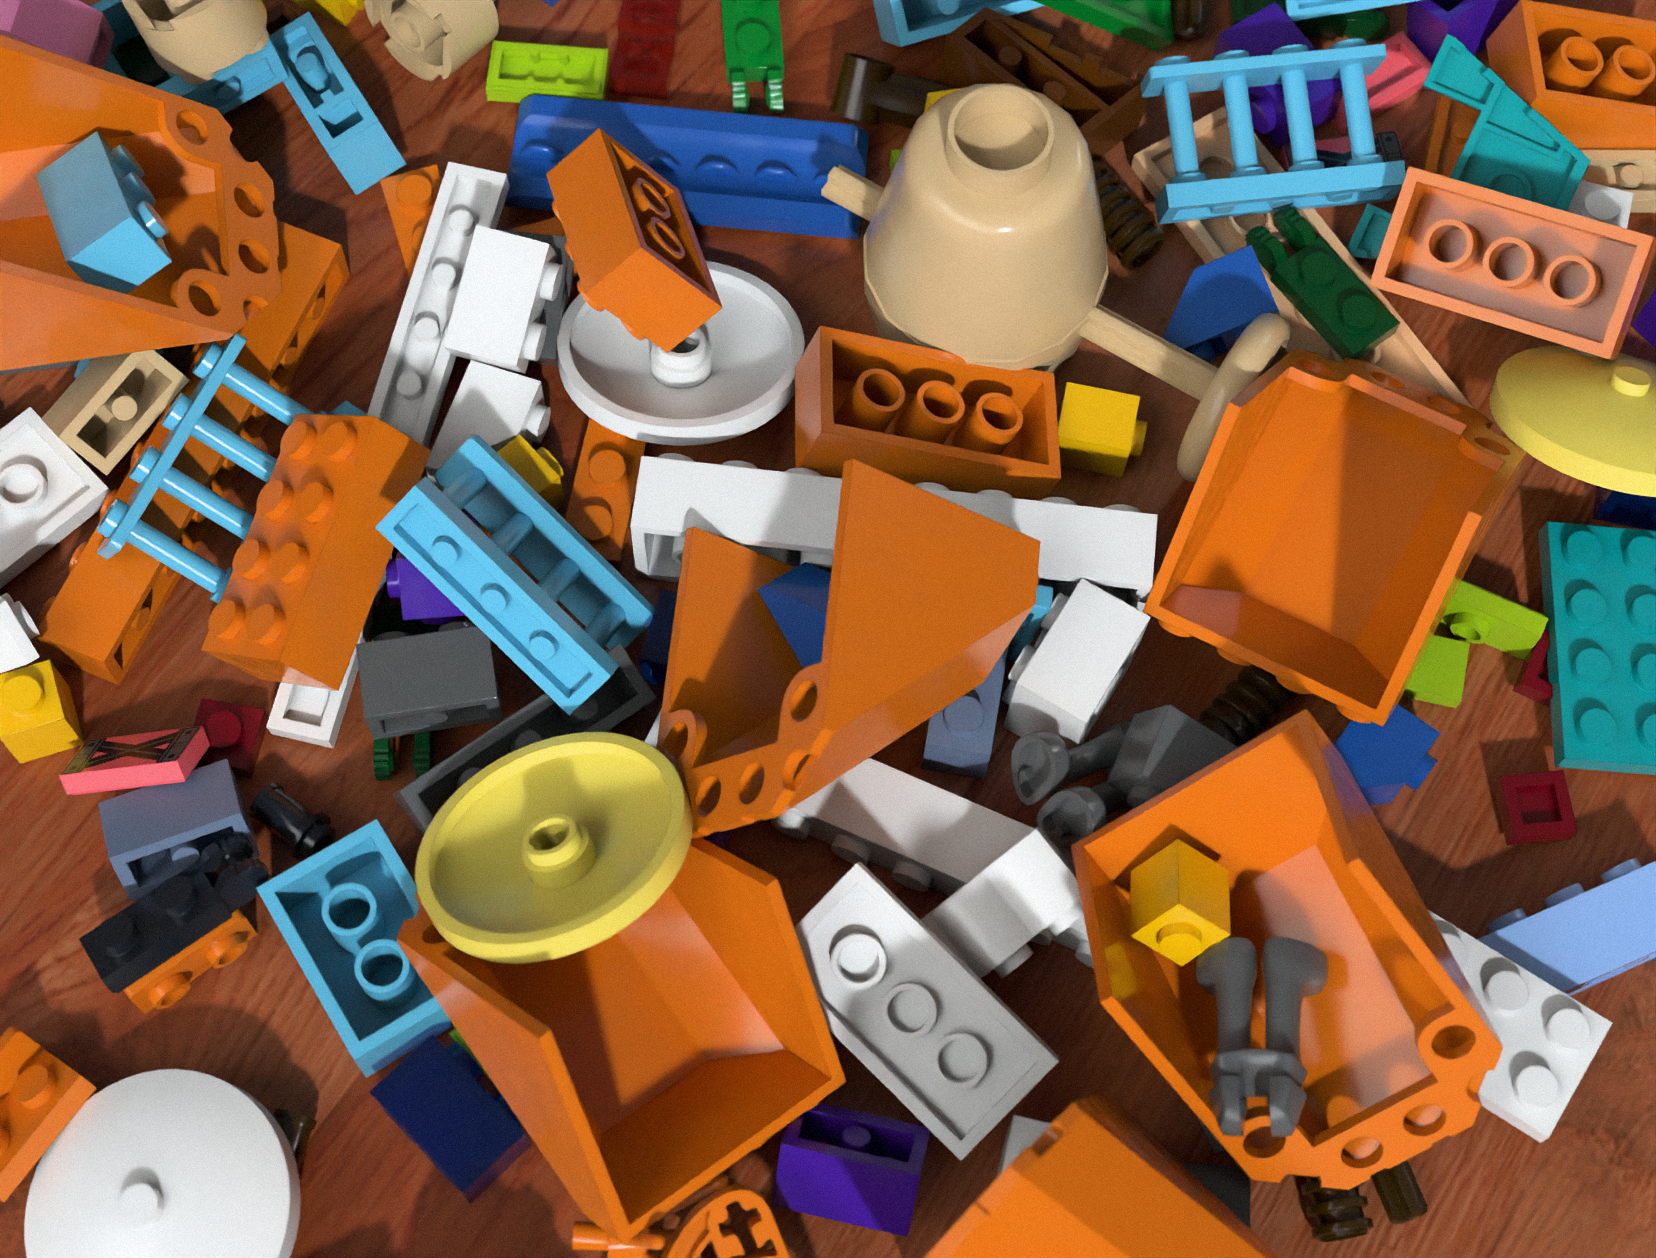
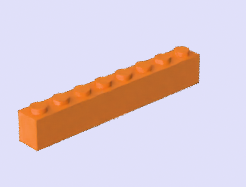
(114, 602)

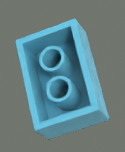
(343, 926)

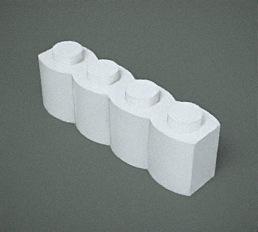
(1008, 906)

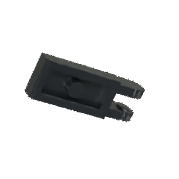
(175, 913)

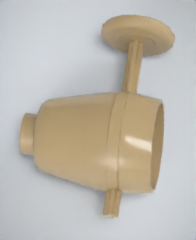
(1002, 255)

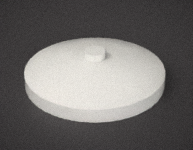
(703, 391)
(166, 1172)

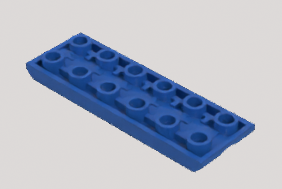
(726, 165)

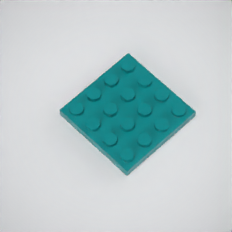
(1601, 645)

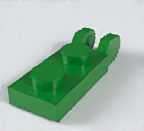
(753, 50)

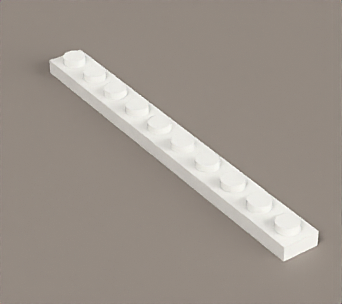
(408, 394)

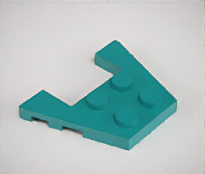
(1506, 151)

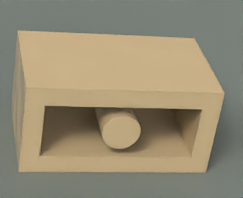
(114, 405)

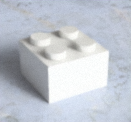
(1074, 664)

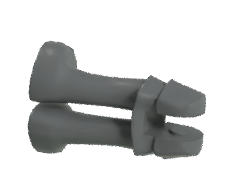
(1045, 766)
(1238, 1072)

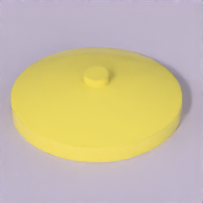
(1582, 414)
(554, 847)

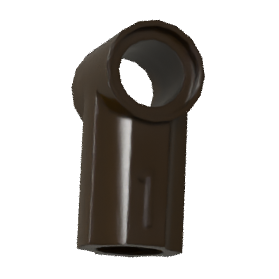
(876, 92)

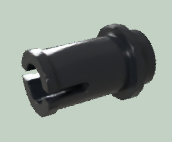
(292, 821)

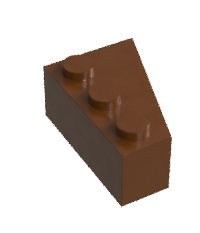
(1005, 50)

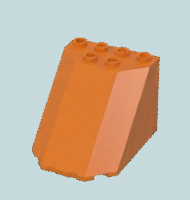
(204, 192)
(1333, 528)
(911, 625)
(1395, 1031)
(653, 1048)
(1098, 1191)

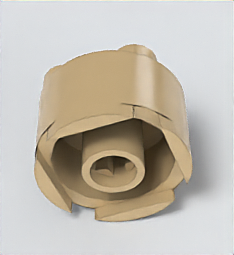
(434, 34)
(199, 35)

